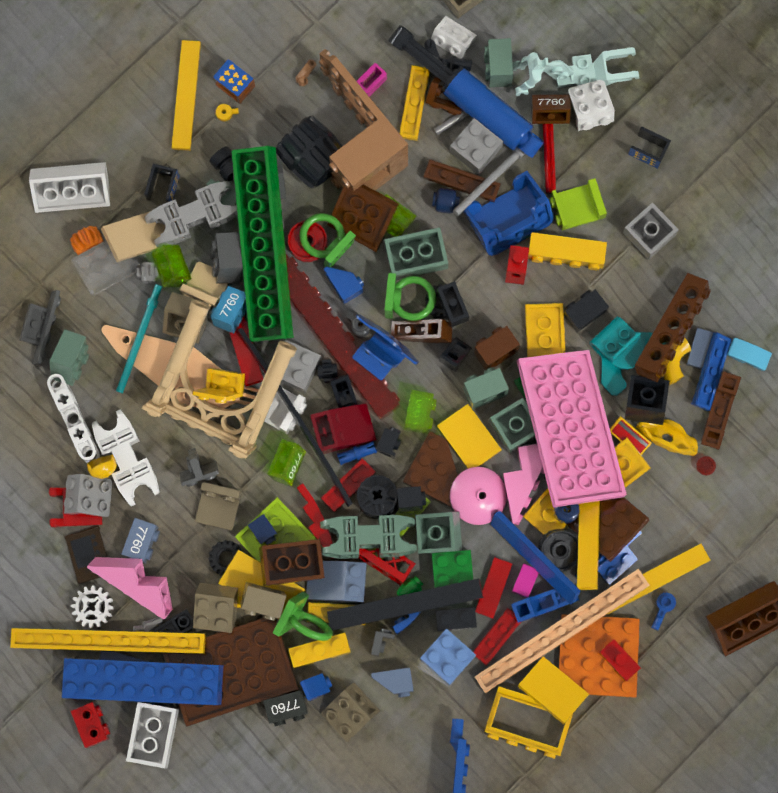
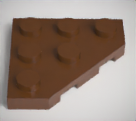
(433, 469)

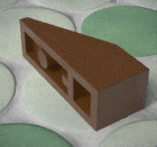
(422, 331)

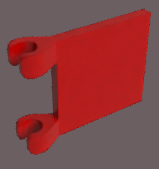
(73, 519)

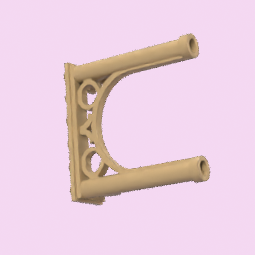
(243, 443)

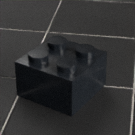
(647, 400)

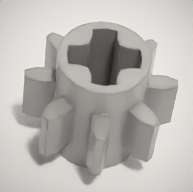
(147, 273)

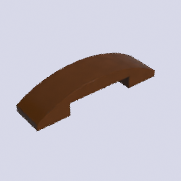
(720, 410)

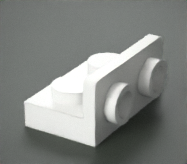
(453, 37)

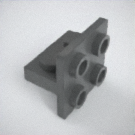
(196, 470)

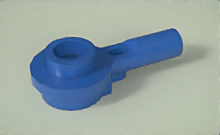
(665, 603)

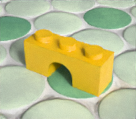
(319, 650)

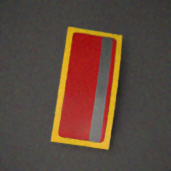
(622, 429)

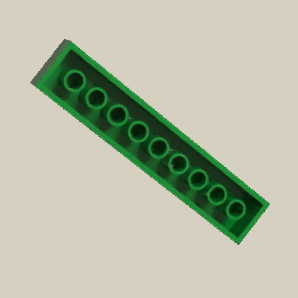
(262, 243)

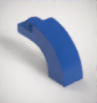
(538, 605)

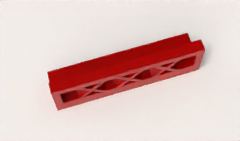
(383, 566)

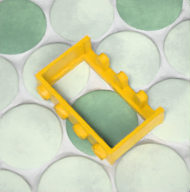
(513, 739)

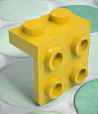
(221, 386)

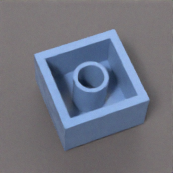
(447, 657)

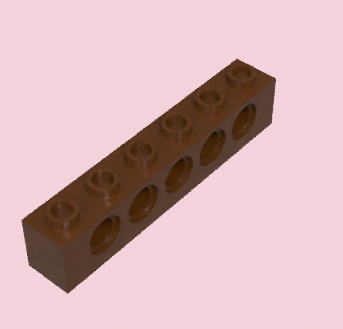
(691, 286)

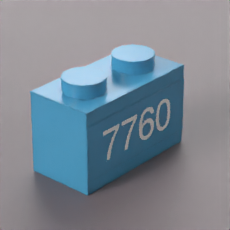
(229, 310)

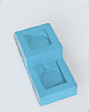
(749, 353)

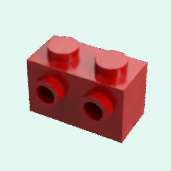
(87, 726)

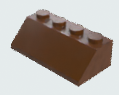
(745, 619)

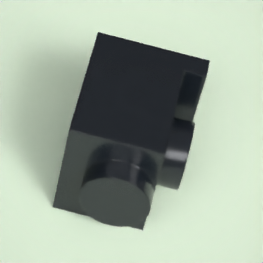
(389, 442)

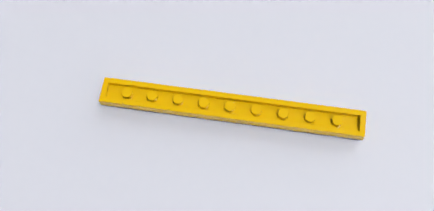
(108, 640)

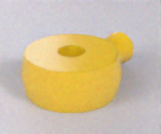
(229, 112)

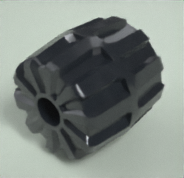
(308, 151)

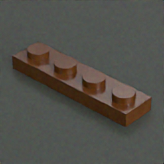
(459, 180)

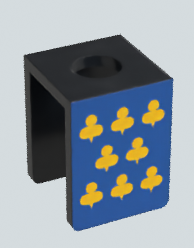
(655, 139)
(159, 169)

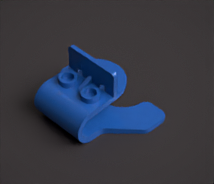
(382, 350)

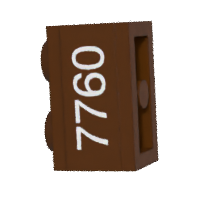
(550, 109)

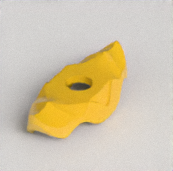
(681, 441)

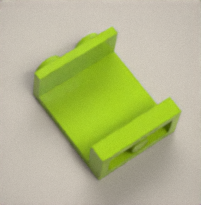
(578, 205)

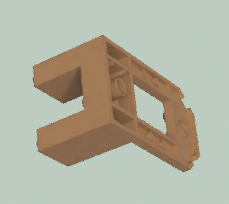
(374, 153)

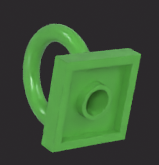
(336, 248)
(393, 297)
(293, 616)

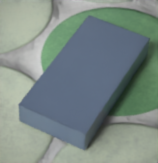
(699, 348)

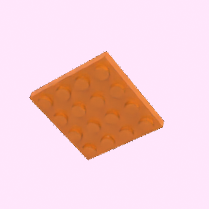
(587, 667)

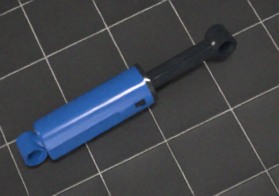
(473, 97)

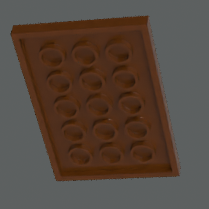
(253, 669)

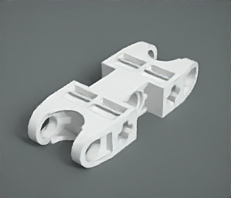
(62, 394)
(131, 472)

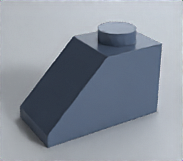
(396, 681)

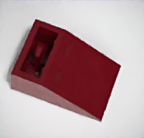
(343, 428)

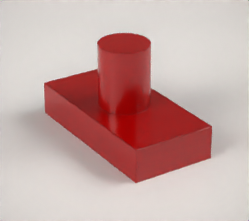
(620, 660)

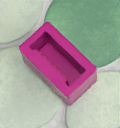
(372, 79)
(525, 581)

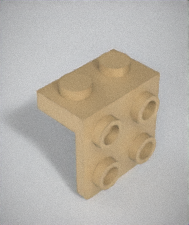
(203, 285)

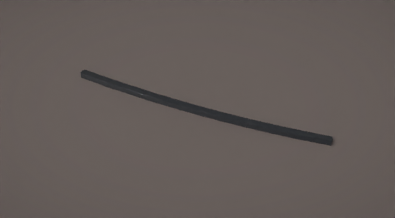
(298, 419)

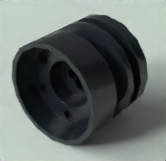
(376, 508)

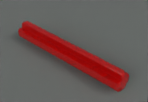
(549, 158)

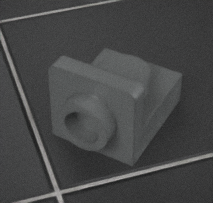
(379, 645)

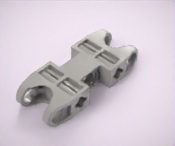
(192, 214)

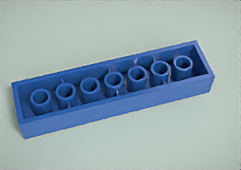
(142, 681)

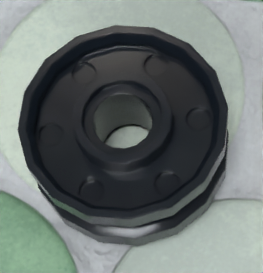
(552, 540)

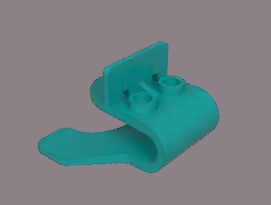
(619, 349)

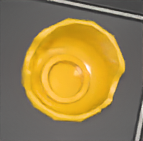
(102, 467)

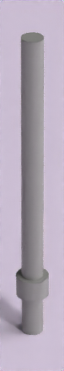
(516, 154)

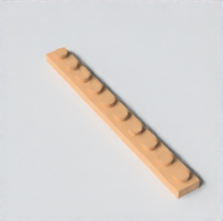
(562, 631)

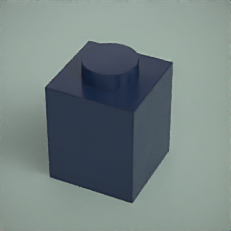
(263, 530)

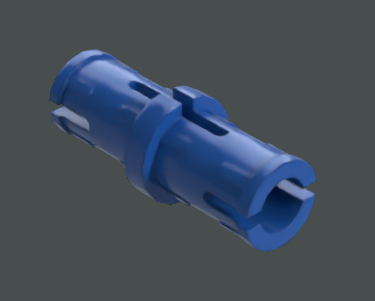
(356, 453)

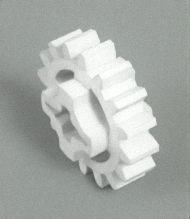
(85, 612)

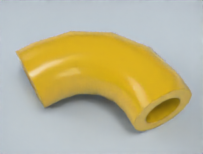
(673, 371)

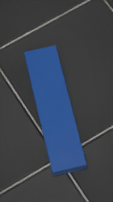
(711, 371)

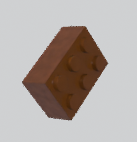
(291, 562)

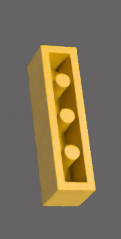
(567, 251)

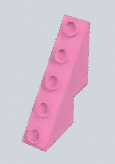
(522, 482)
(130, 578)

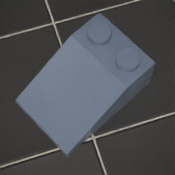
(342, 583)

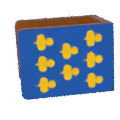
(234, 81)

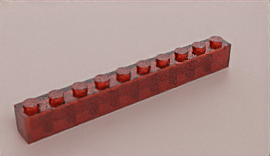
(338, 341)

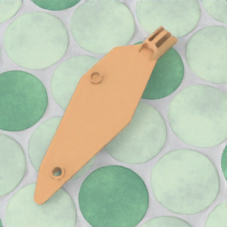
(155, 356)

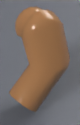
(302, 76)

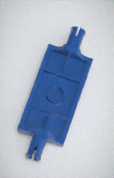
(462, 750)

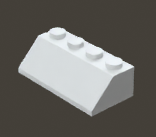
(70, 187)

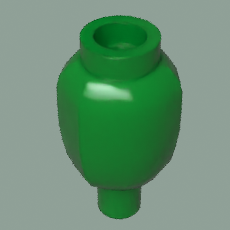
(410, 586)

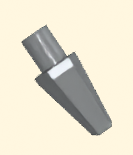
(148, 626)

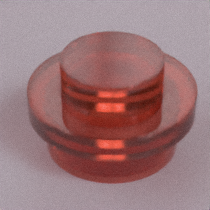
(706, 465)

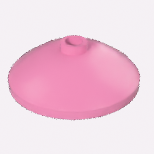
(465, 495)

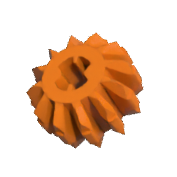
(86, 239)

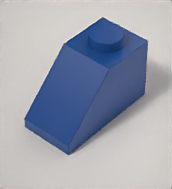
(344, 283)
(316, 686)

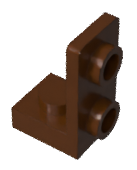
(437, 102)

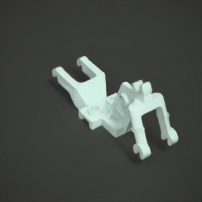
(580, 73)

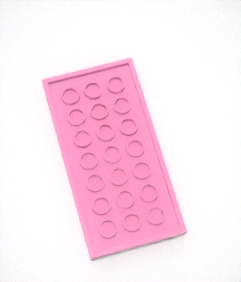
(571, 428)

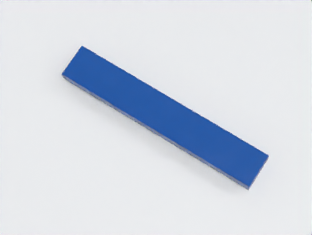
(535, 557)

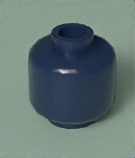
(445, 200)
(565, 517)

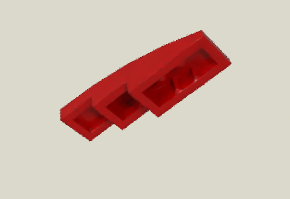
(246, 360)
(316, 516)

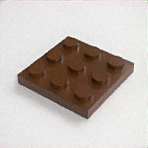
(365, 214)
(617, 525)

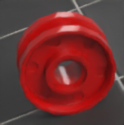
(315, 232)

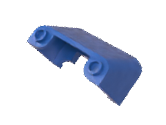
(511, 215)

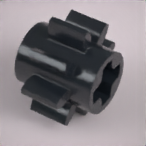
(327, 370)

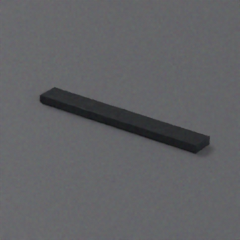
(405, 604)

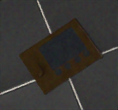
(83, 549)

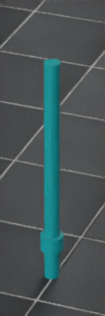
(151, 304)

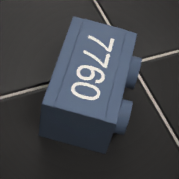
(141, 540)

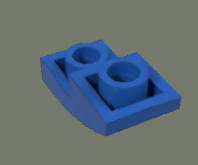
(403, 623)

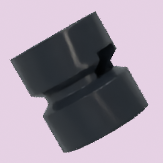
(223, 161)

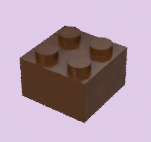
(496, 348)

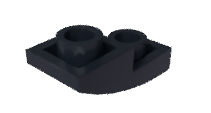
(178, 624)

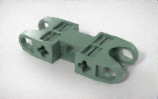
(368, 536)

